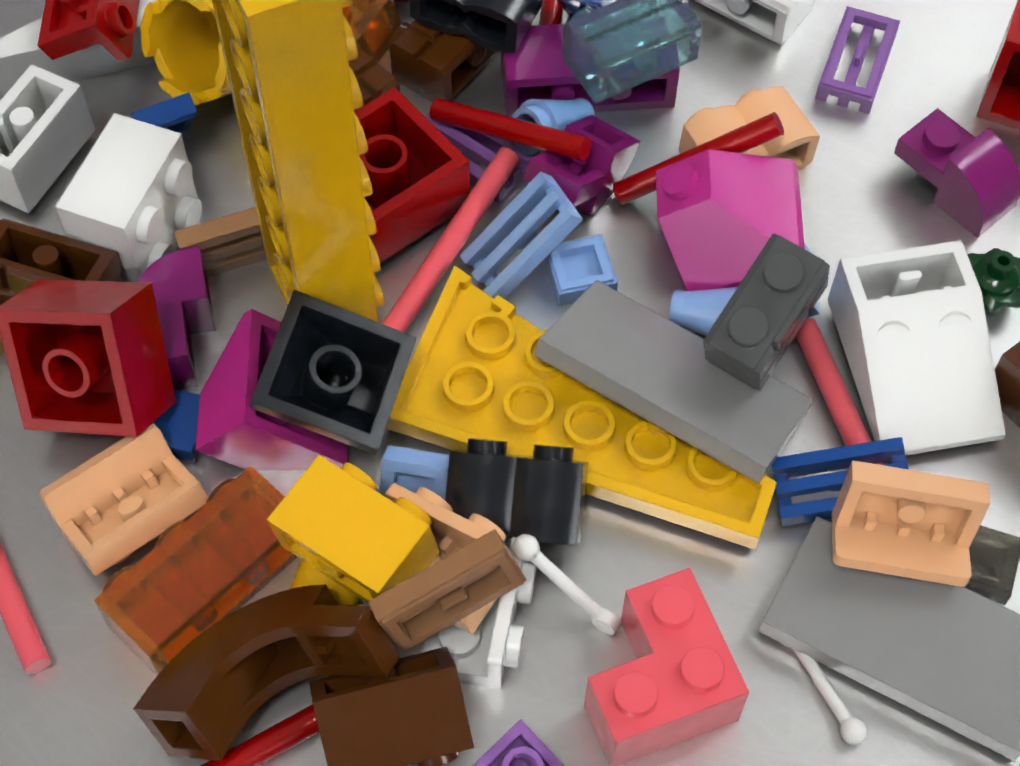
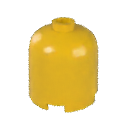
(185, 48)

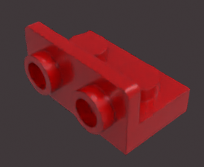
(80, 24)

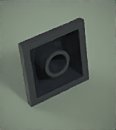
(333, 372)

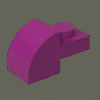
(972, 174)
(589, 181)
(183, 308)

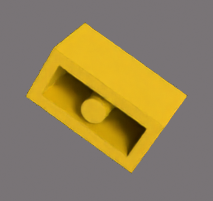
(352, 530)

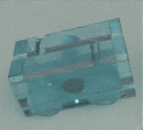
(629, 43)

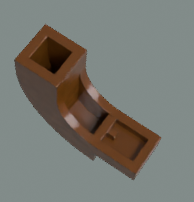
(252, 655)

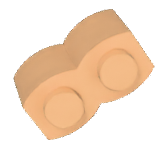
(796, 144)

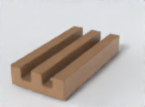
(225, 241)
(447, 591)

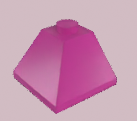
(723, 211)
(245, 435)

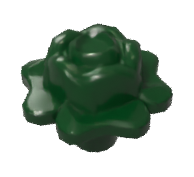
(998, 278)

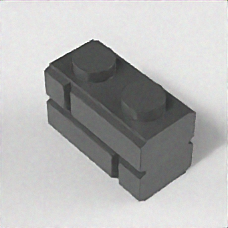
(766, 311)

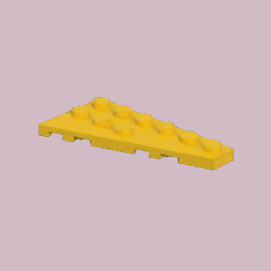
(482, 381)

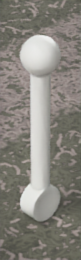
(527, 549)
(852, 729)

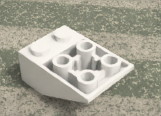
(919, 346)

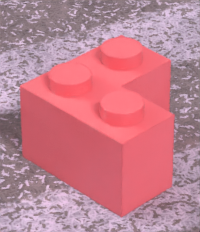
(676, 685)

